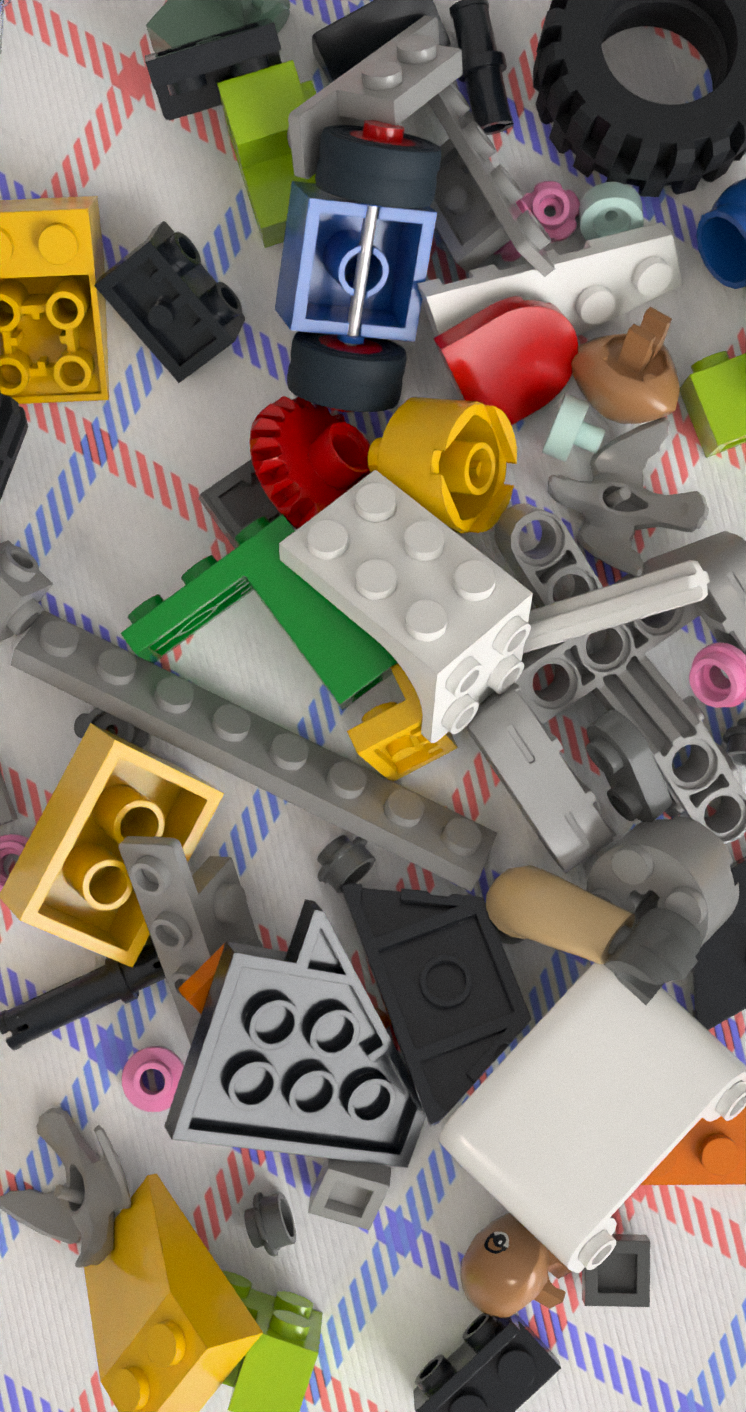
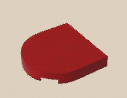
(511, 355)

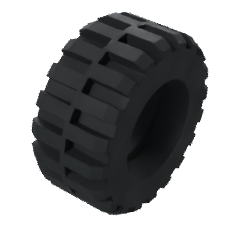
(622, 132)

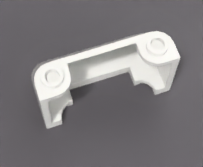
(591, 1111)

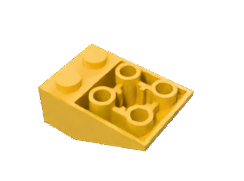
(48, 301)

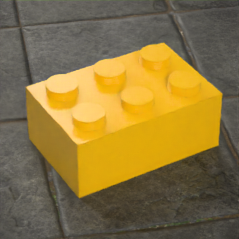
(72, 866)

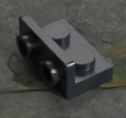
(189, 73)
(173, 302)
(489, 1372)

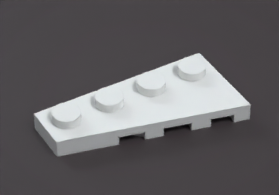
(586, 286)

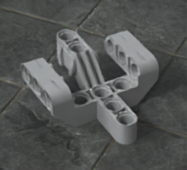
(623, 679)

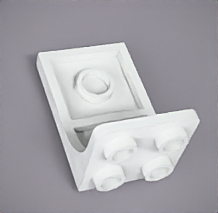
(420, 593)

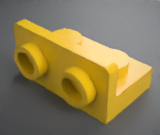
(392, 735)

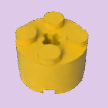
(449, 459)

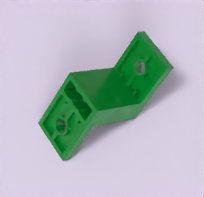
(330, 642)

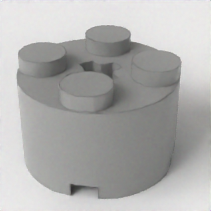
(669, 867)

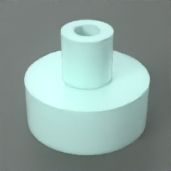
(610, 210)
(571, 430)

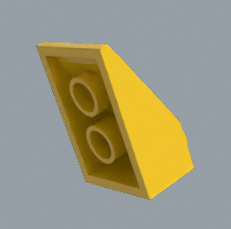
(163, 1310)

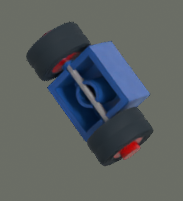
(355, 264)

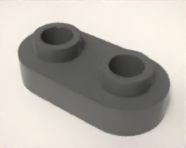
(628, 766)

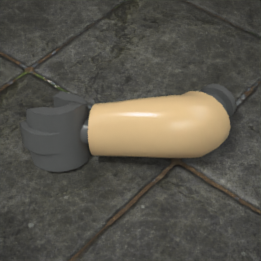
(559, 914)

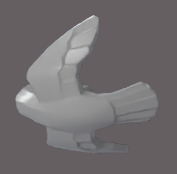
(619, 504)
(88, 1199)

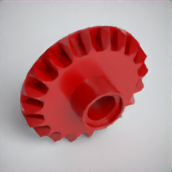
(305, 457)

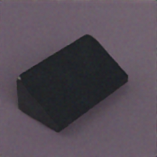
(366, 30)

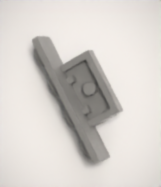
(379, 88)
(475, 199)
(186, 912)

